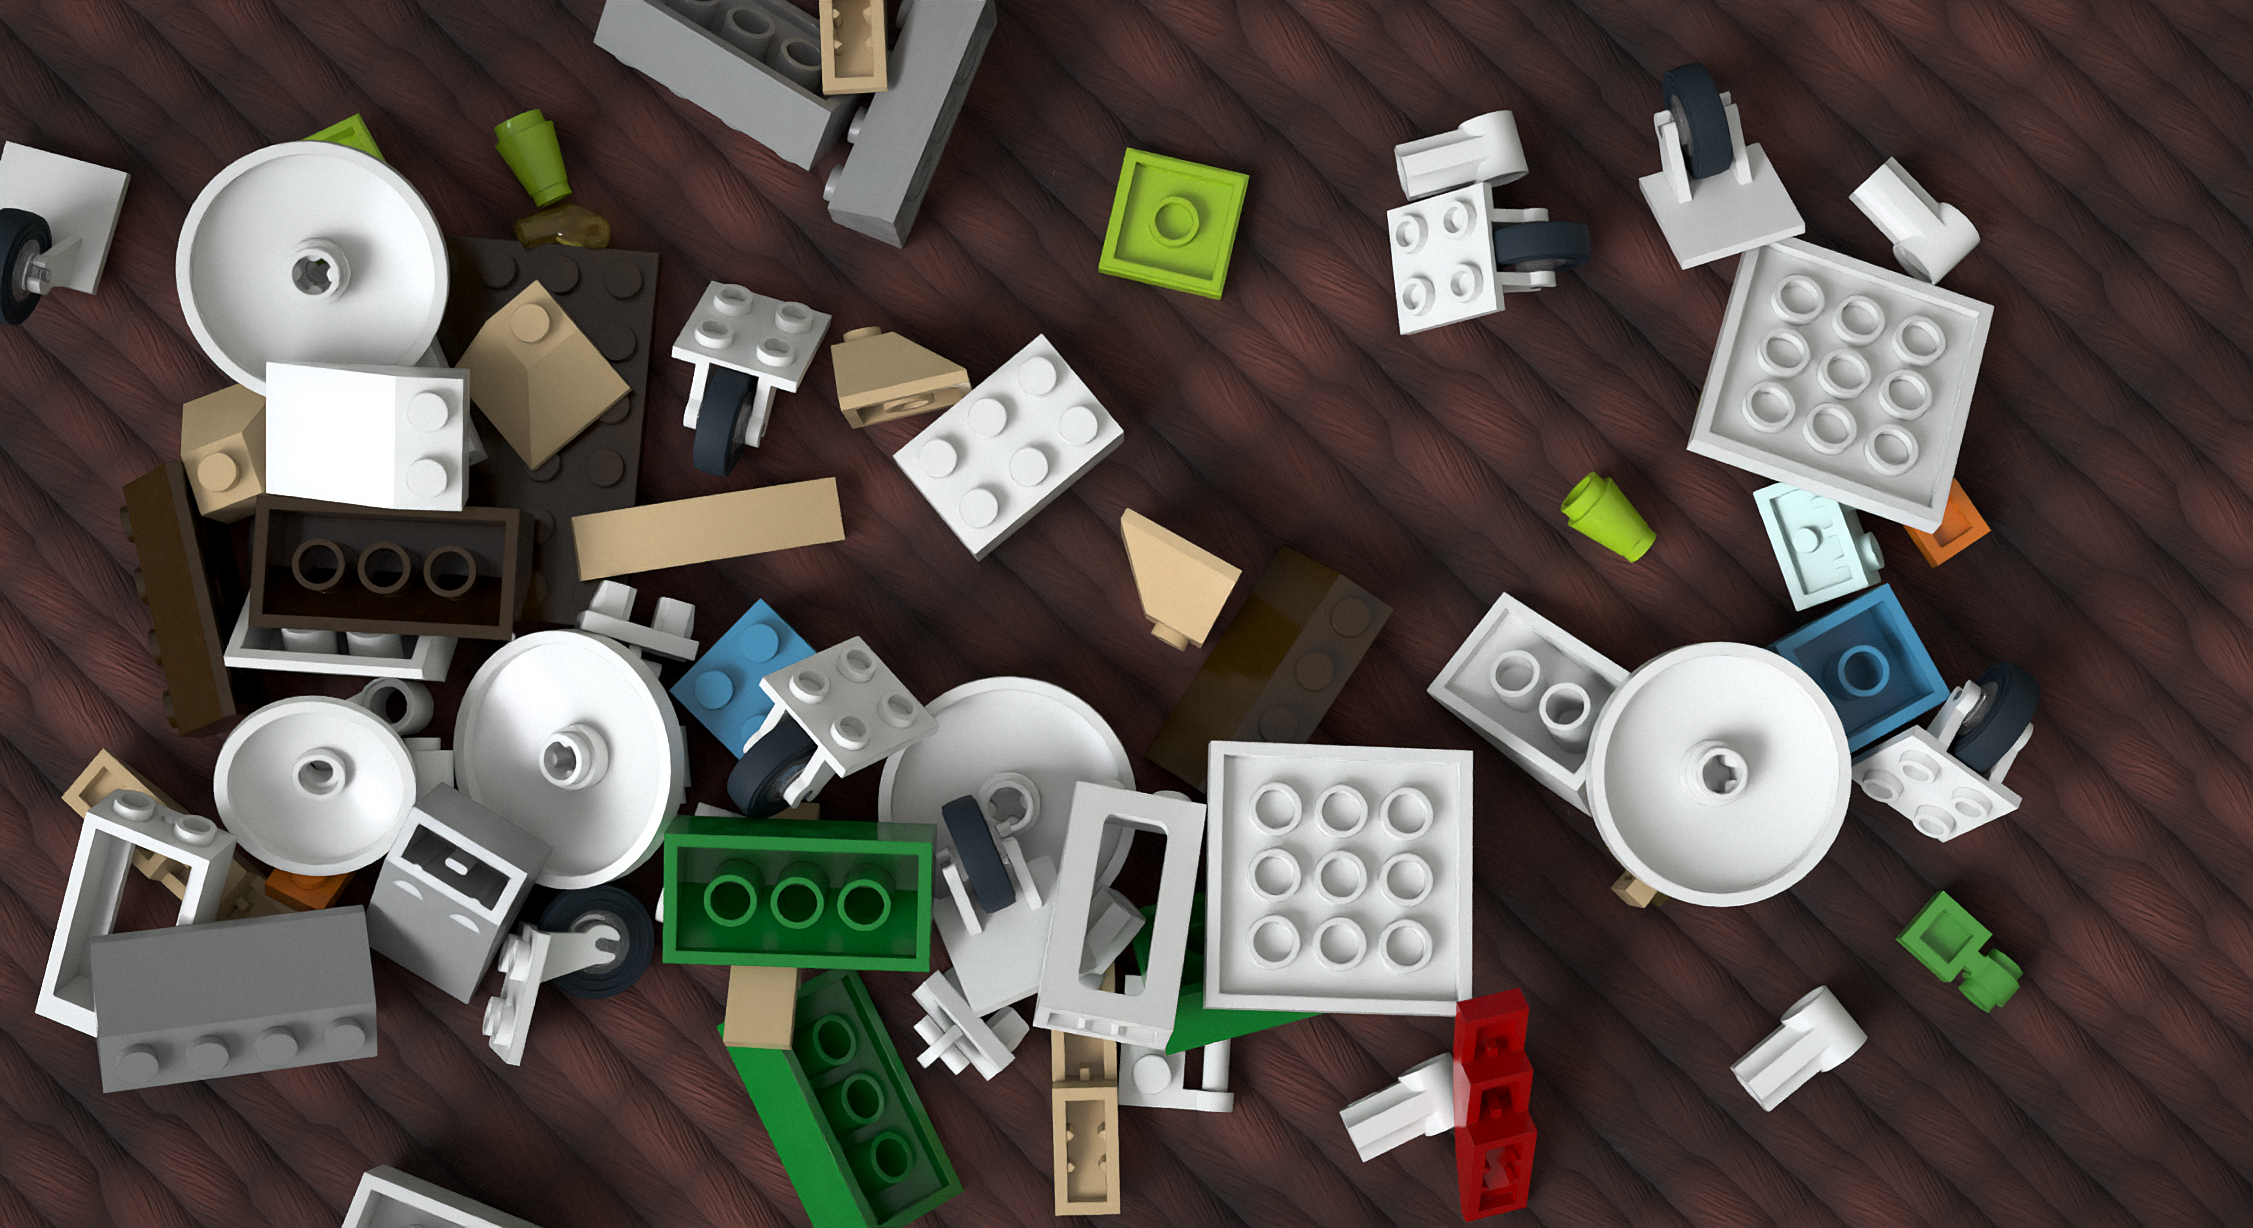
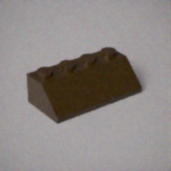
(389, 569)
(194, 602)
(1272, 666)

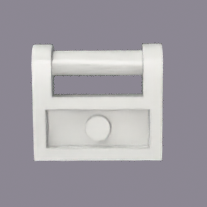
(1156, 1080)

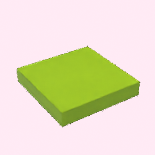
(1173, 223)

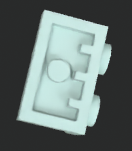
(1818, 544)

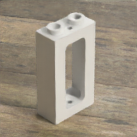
(99, 881)
(1062, 999)

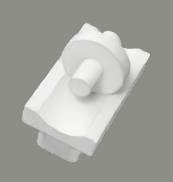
(666, 637)
(984, 1044)

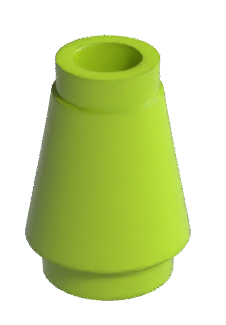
(534, 156)
(1608, 517)

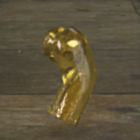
(563, 225)

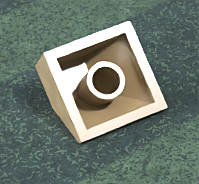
(539, 375)
(892, 378)
(226, 452)
(1176, 581)

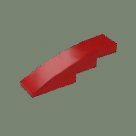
(1491, 1104)

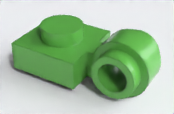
(1949, 940)

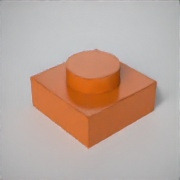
(1958, 529)
(306, 891)

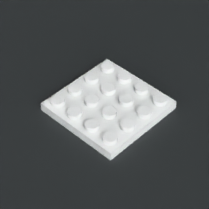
(1843, 380)
(1338, 879)

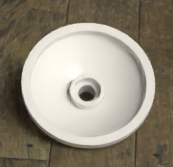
(307, 816)

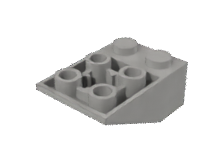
(452, 890)

